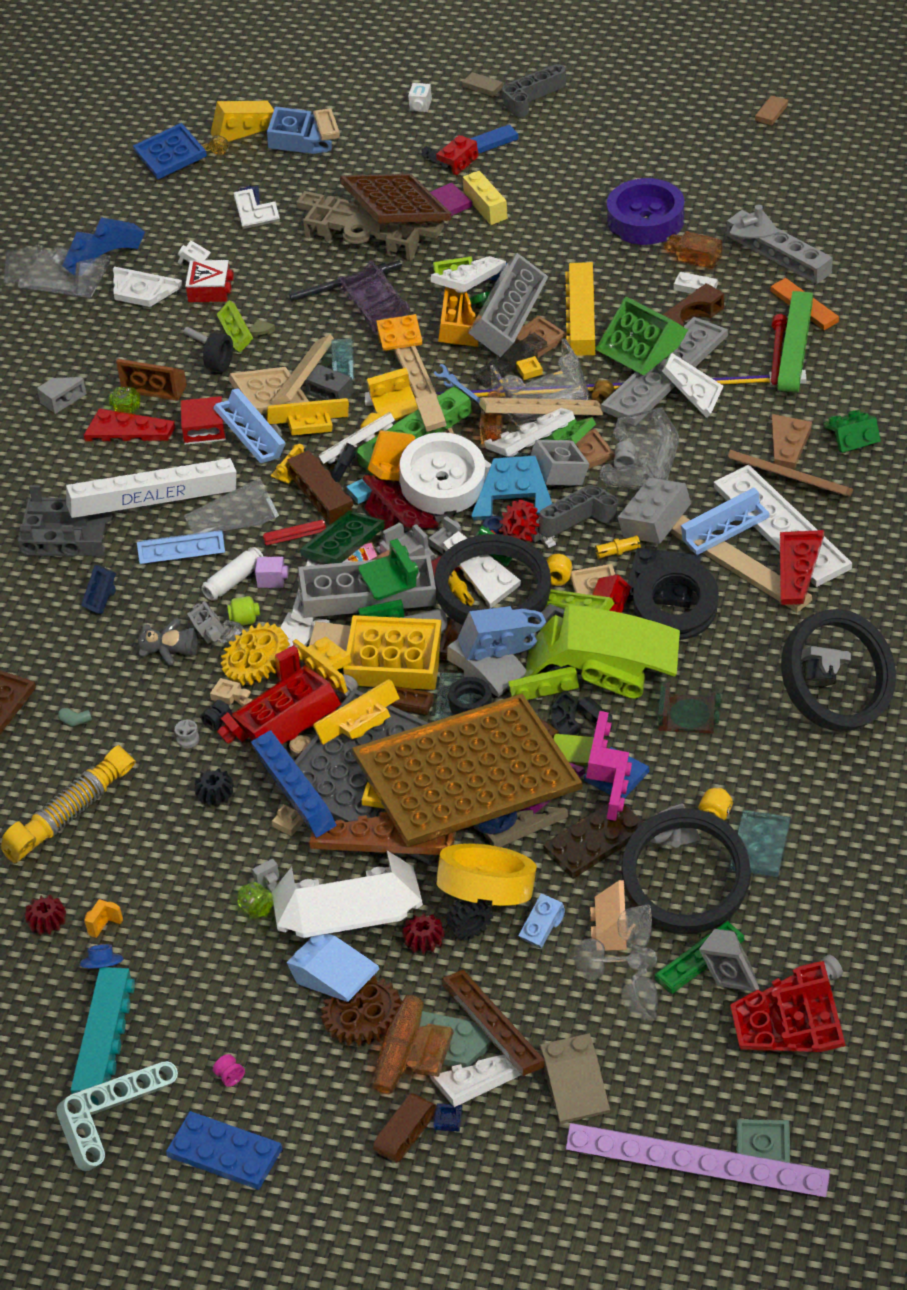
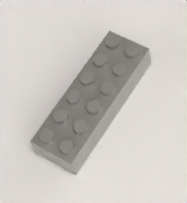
(508, 305)
(341, 590)

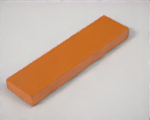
(820, 314)

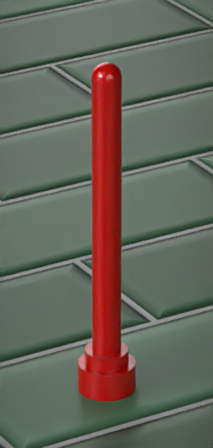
(779, 324)

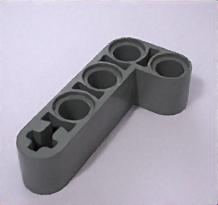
(538, 84)
(575, 508)

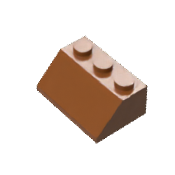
(152, 379)

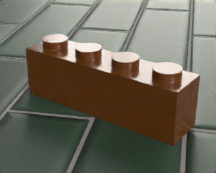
(319, 486)

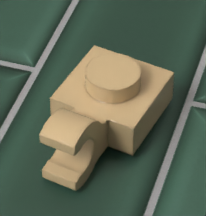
(230, 691)

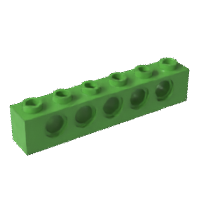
(454, 406)

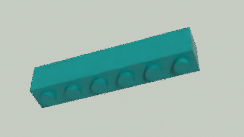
(103, 1029)

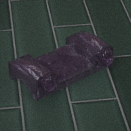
(373, 295)

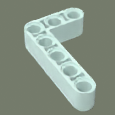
(107, 1099)

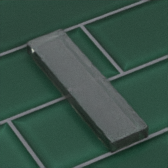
(507, 362)

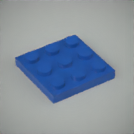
(169, 151)

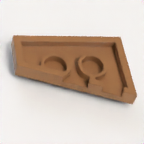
(789, 439)

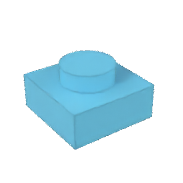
(359, 491)

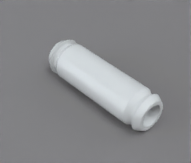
(231, 574)

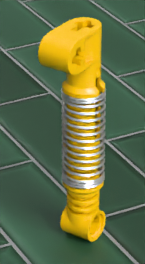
(22, 839)

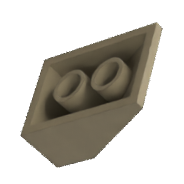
(574, 1078)

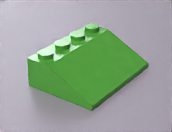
(640, 337)

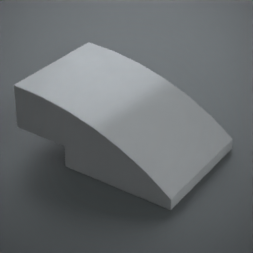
(493, 670)

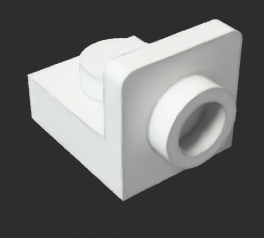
(192, 252)

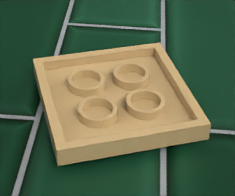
(263, 385)

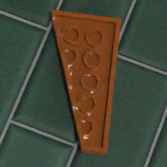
(375, 835)

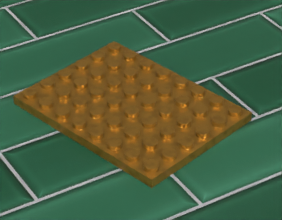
(466, 769)

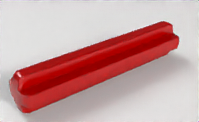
(294, 532)

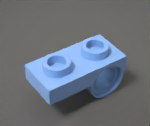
(543, 917)

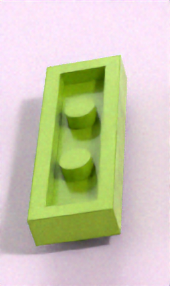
(234, 326)
(545, 683)

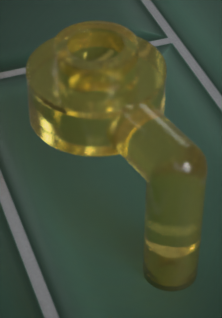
(217, 145)

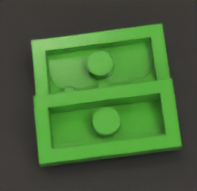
(573, 431)

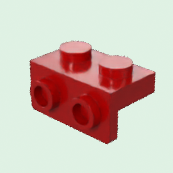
(459, 153)

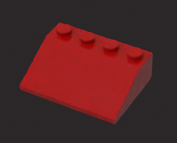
(288, 706)

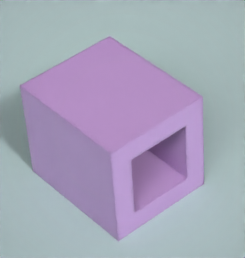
(271, 572)

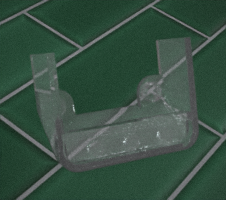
(564, 384)

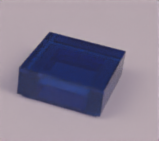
(448, 1117)

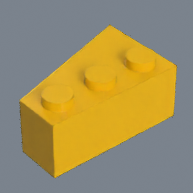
(241, 118)

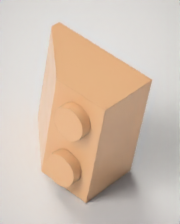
(606, 913)

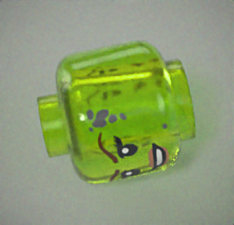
(125, 399)
(255, 899)

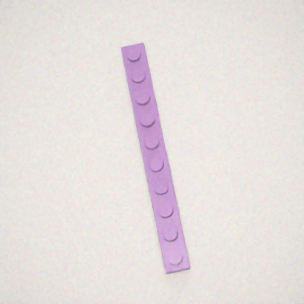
(698, 1159)

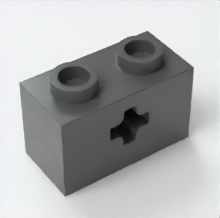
(328, 384)

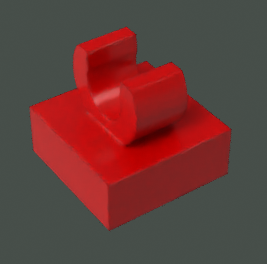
(231, 730)

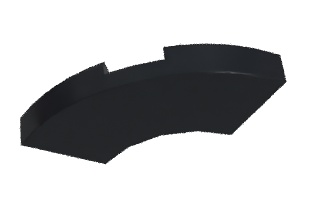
(564, 714)

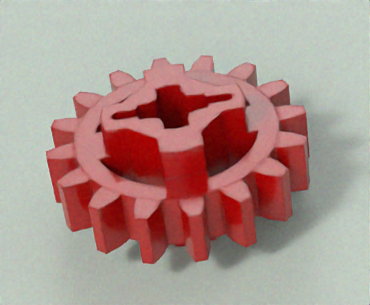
(520, 520)

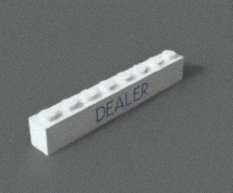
(150, 488)

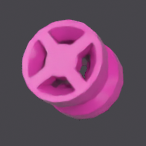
(228, 1070)

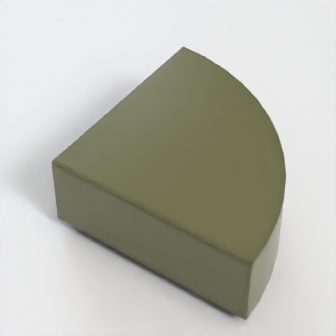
(261, 327)

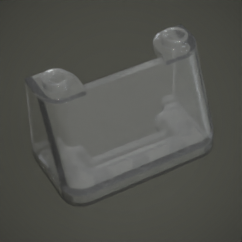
(655, 449)

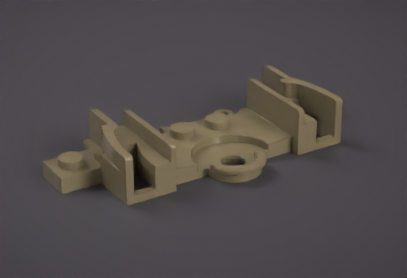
(330, 216)

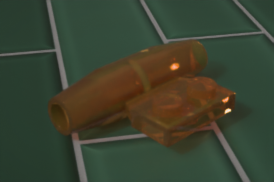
(410, 1045)

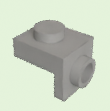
(449, 529)

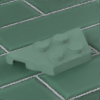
(466, 1043)

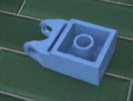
(295, 132)
(498, 632)

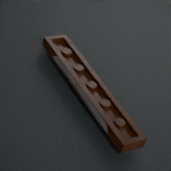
(493, 1023)

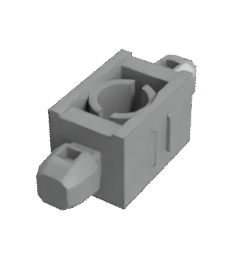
(206, 622)

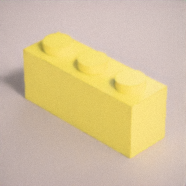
(485, 197)

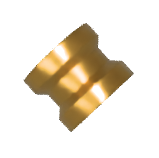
(602, 390)

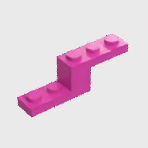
(609, 766)

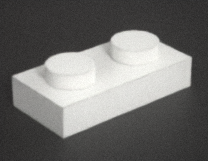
(689, 282)

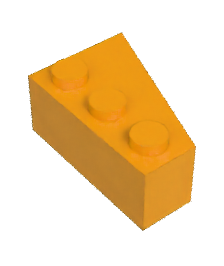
(457, 319)

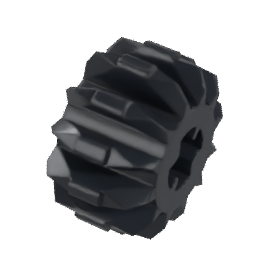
(214, 787)

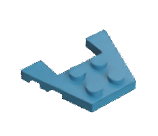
(512, 479)

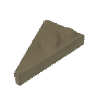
(527, 823)

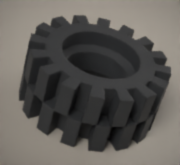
(469, 918)

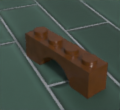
(701, 303)

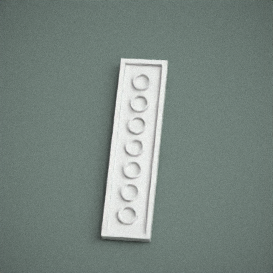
(782, 519)

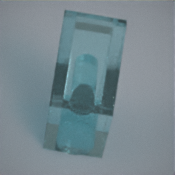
(343, 356)

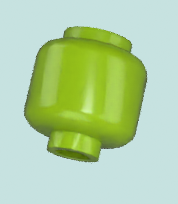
(243, 610)

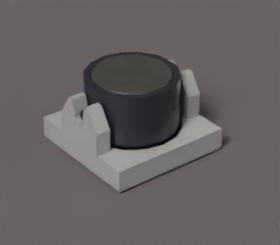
(822, 664)

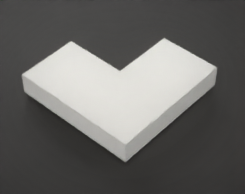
(252, 214)

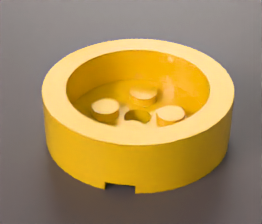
(486, 874)

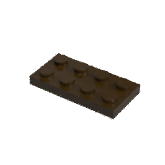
(591, 840)

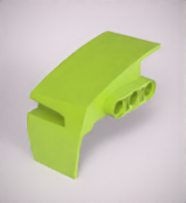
(606, 647)

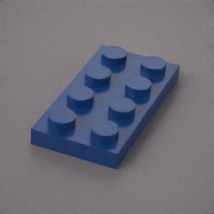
(224, 1150)

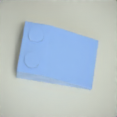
(331, 967)

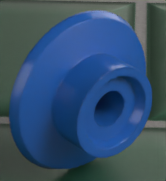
(101, 956)

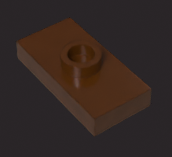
(413, 700)

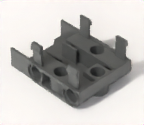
(52, 532)

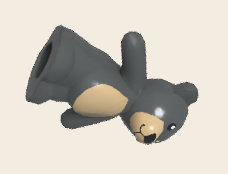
(168, 640)

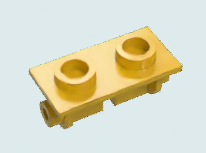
(281, 470)

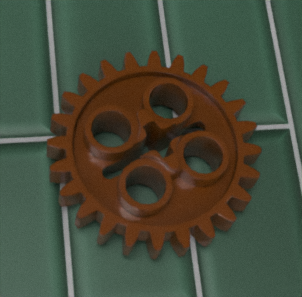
(363, 1015)

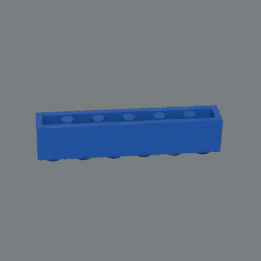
(294, 784)

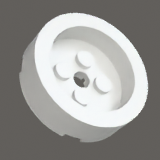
(439, 456)

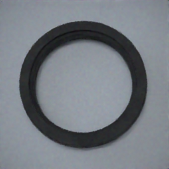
(486, 545)
(881, 657)
(687, 819)

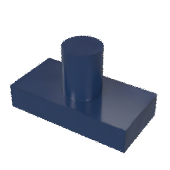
(99, 589)

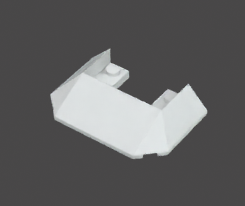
(346, 904)

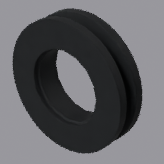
(677, 571)

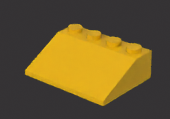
(394, 650)

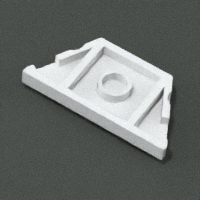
(142, 287)

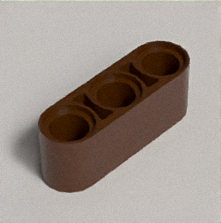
(404, 1127)

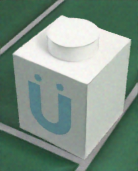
(420, 97)

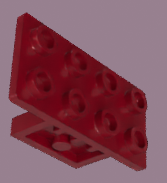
(391, 505)

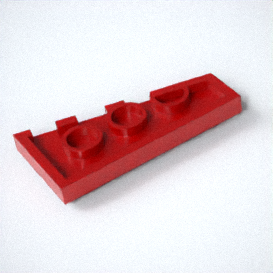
(116, 424)
(797, 563)

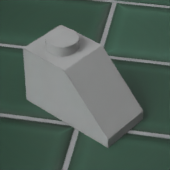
(61, 392)

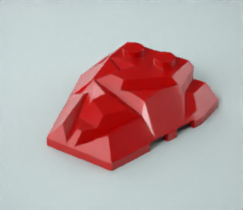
(790, 1014)

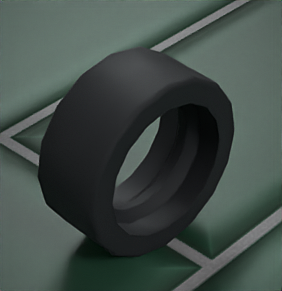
(218, 352)
(465, 686)

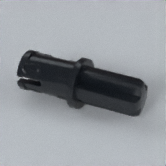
(343, 462)

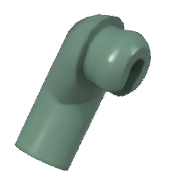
(72, 718)

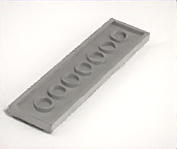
(645, 391)

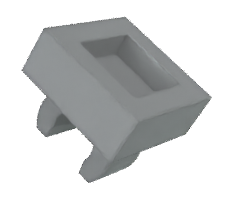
(267, 874)

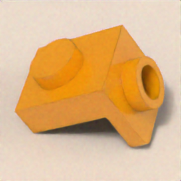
(99, 916)

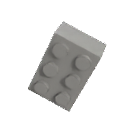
(654, 510)

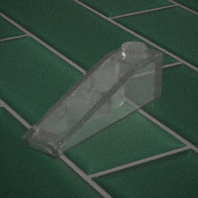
(238, 509)

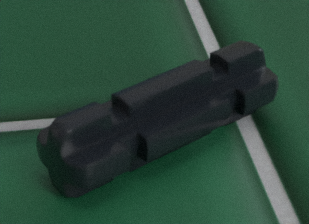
(430, 153)

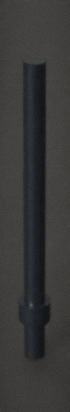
(335, 283)

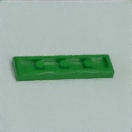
(688, 964)

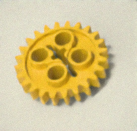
(254, 653)

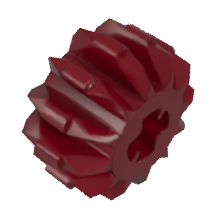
(45, 915)
(423, 933)

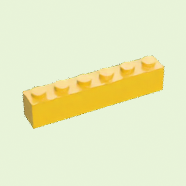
(581, 308)

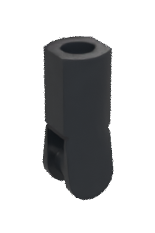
(591, 710)

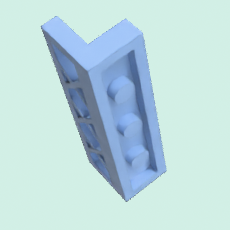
(254, 424)
(720, 519)
(181, 546)

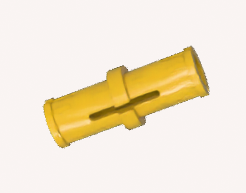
(617, 547)
(459, 589)

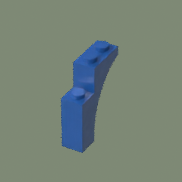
(108, 236)

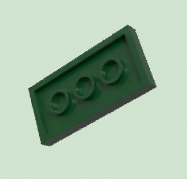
(342, 538)

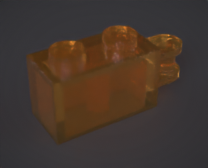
(695, 249)
(491, 423)

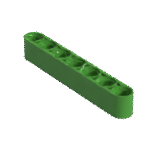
(795, 341)

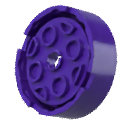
(641, 197)

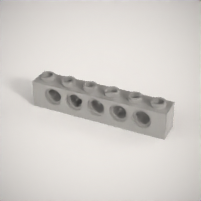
(787, 252)

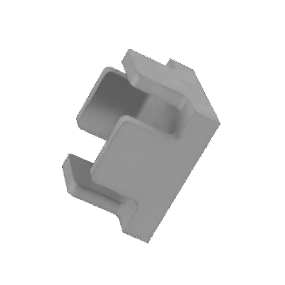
(415, 541)

